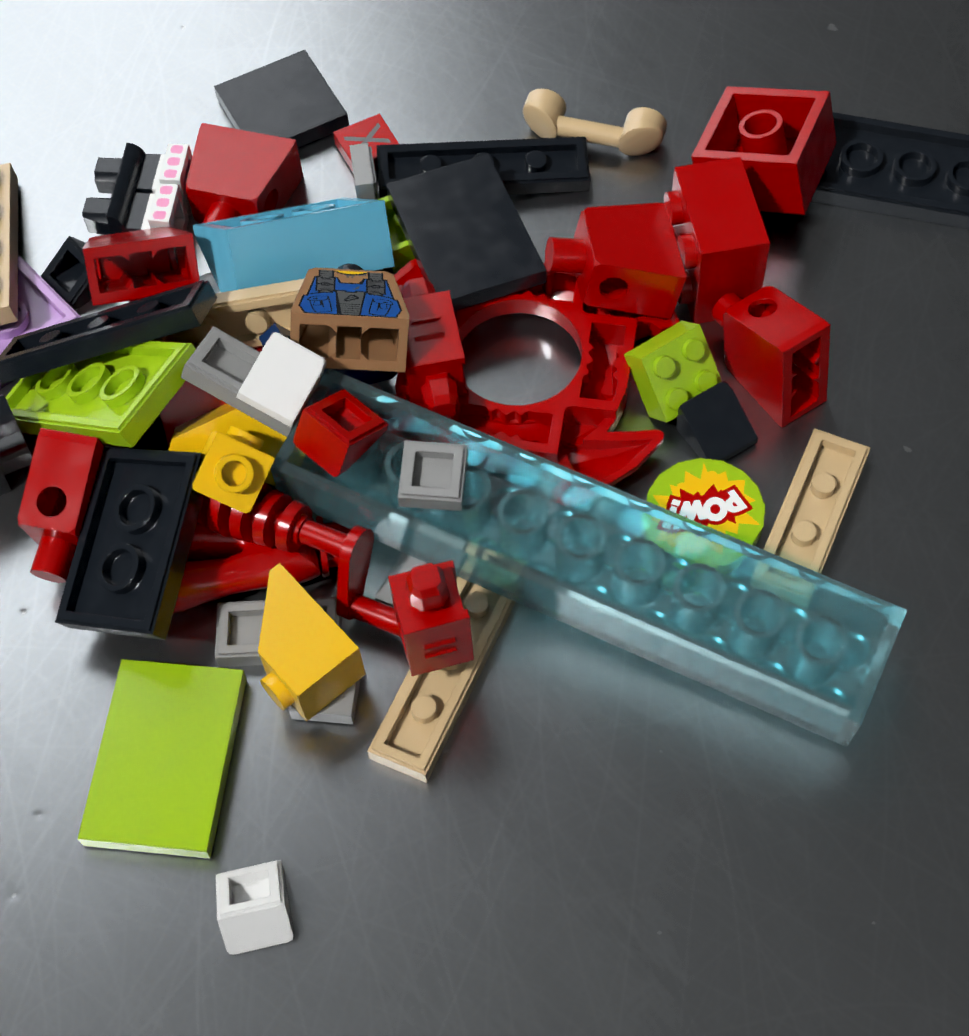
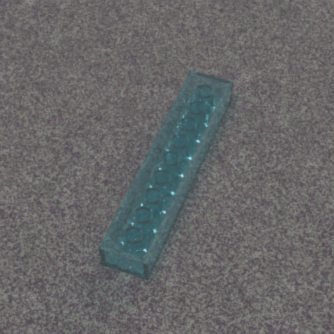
(616, 568)

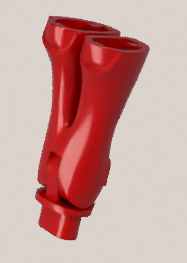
(230, 566)

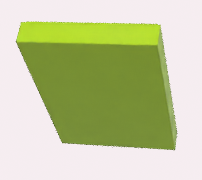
(164, 759)

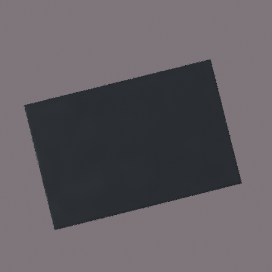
(466, 232)
(133, 543)

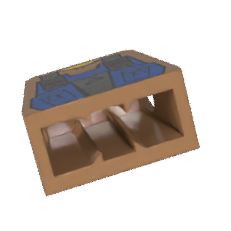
(352, 318)

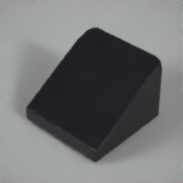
(68, 273)
(715, 424)

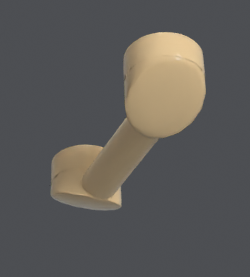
(639, 135)

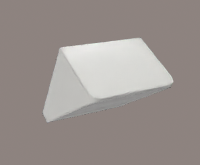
(282, 379)
(253, 907)

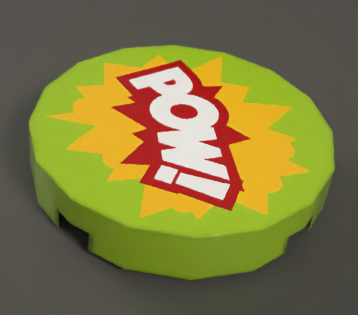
(713, 496)

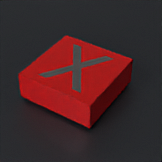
(370, 131)

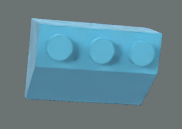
(292, 240)

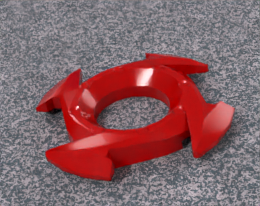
(580, 419)

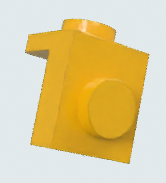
(233, 469)

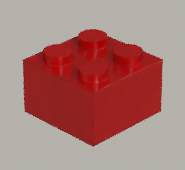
(780, 138)
(716, 233)

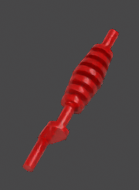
(290, 525)

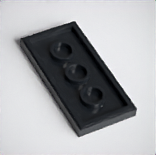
(898, 171)

